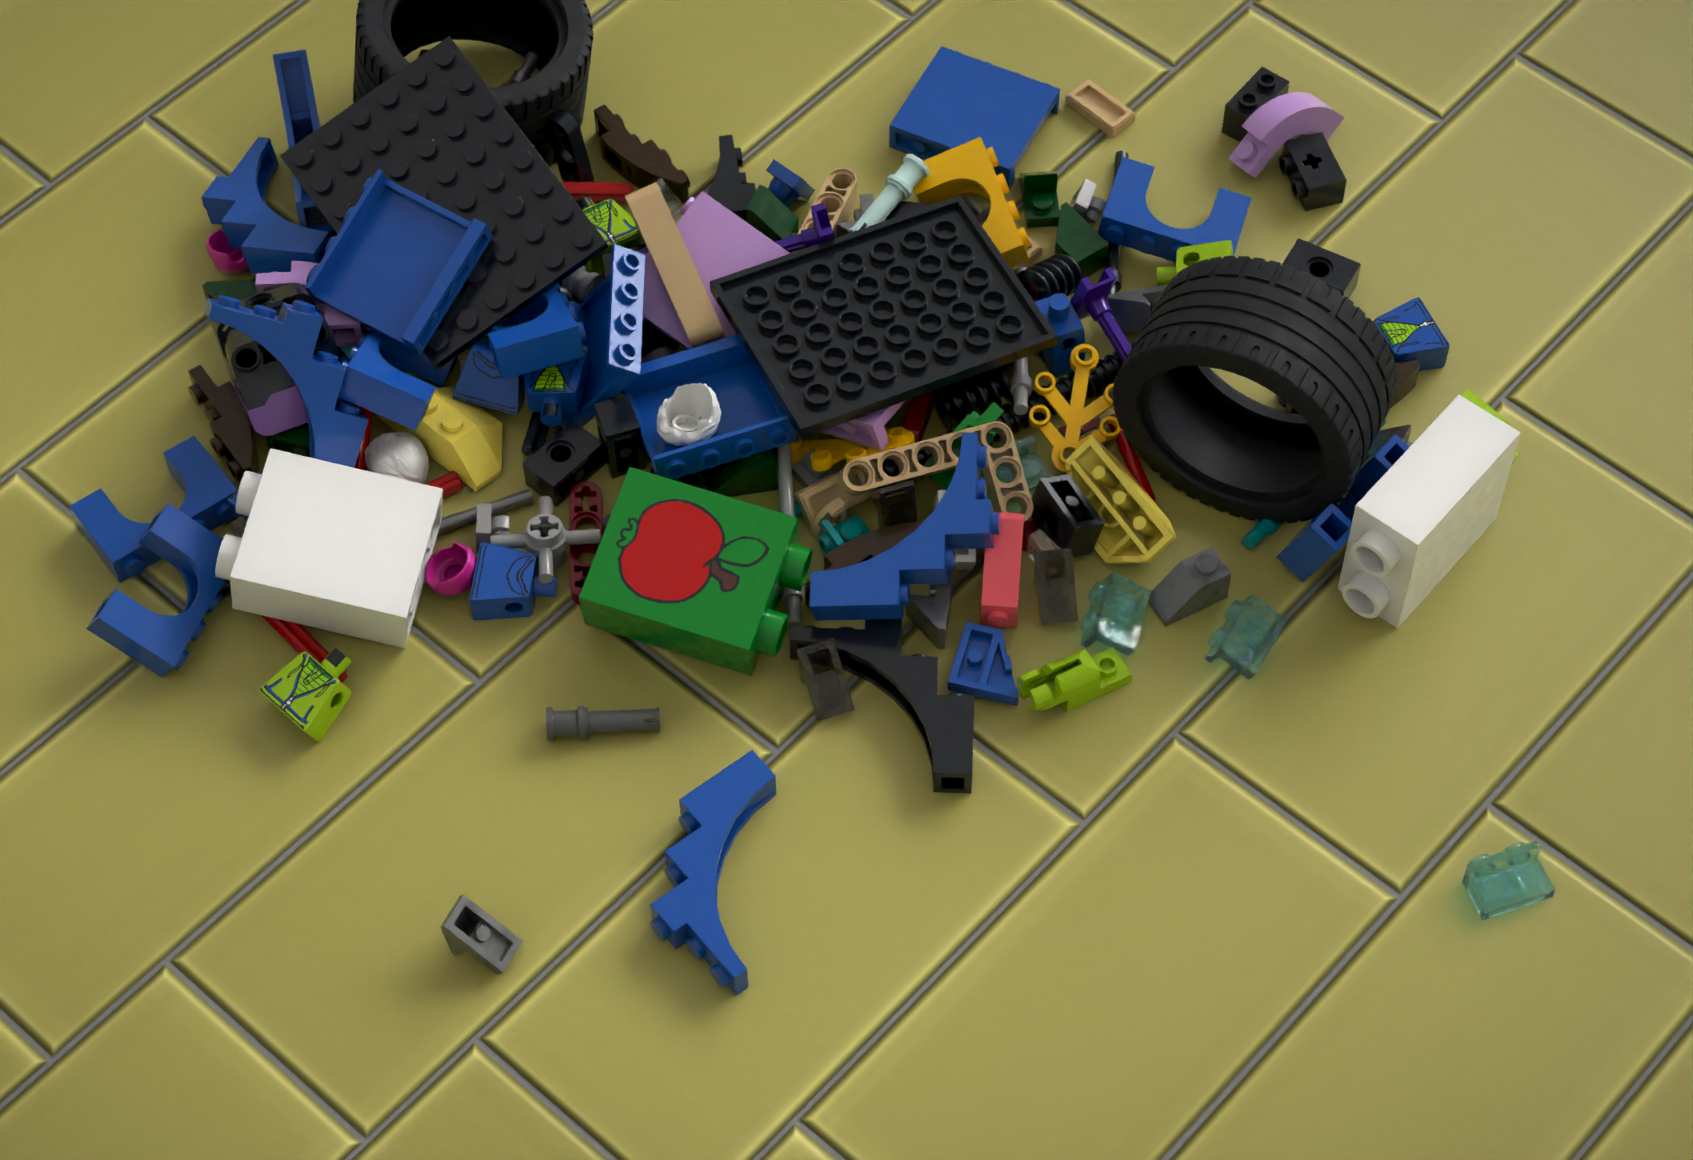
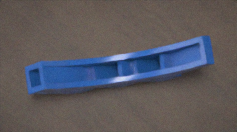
(300, 120)
(250, 225)
(291, 338)
(881, 584)
(712, 820)

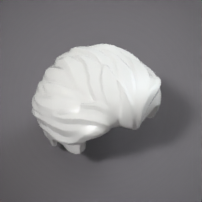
(689, 415)
(398, 456)

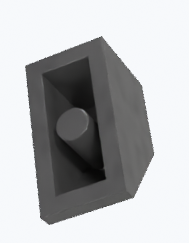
(1191, 587)

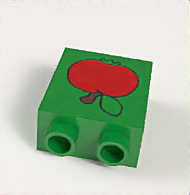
(694, 572)

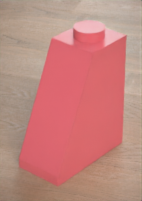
(1002, 574)

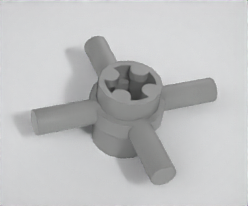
(547, 539)

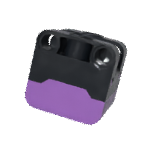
(258, 376)

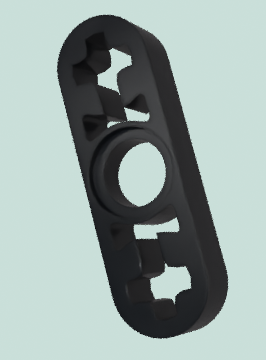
(569, 148)

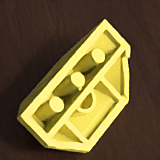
(459, 438)
(1133, 522)

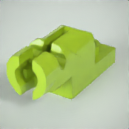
(1074, 680)

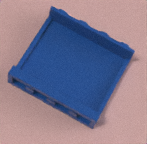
(970, 100)
(397, 262)
(613, 332)
(749, 411)

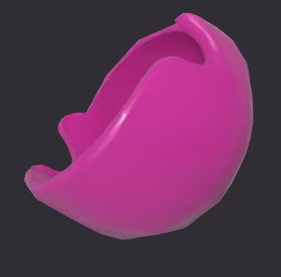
(223, 256)
(451, 570)

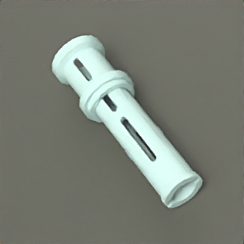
(897, 188)

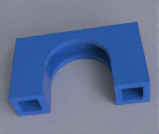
(1132, 225)
(544, 341)
(381, 388)
(1331, 528)
(117, 537)
(161, 639)

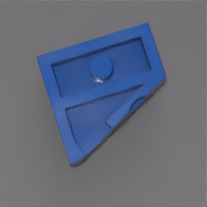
(983, 666)

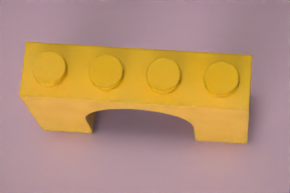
(971, 171)

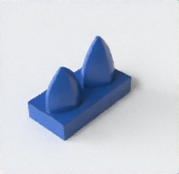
(787, 185)

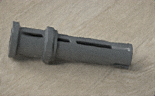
(582, 722)

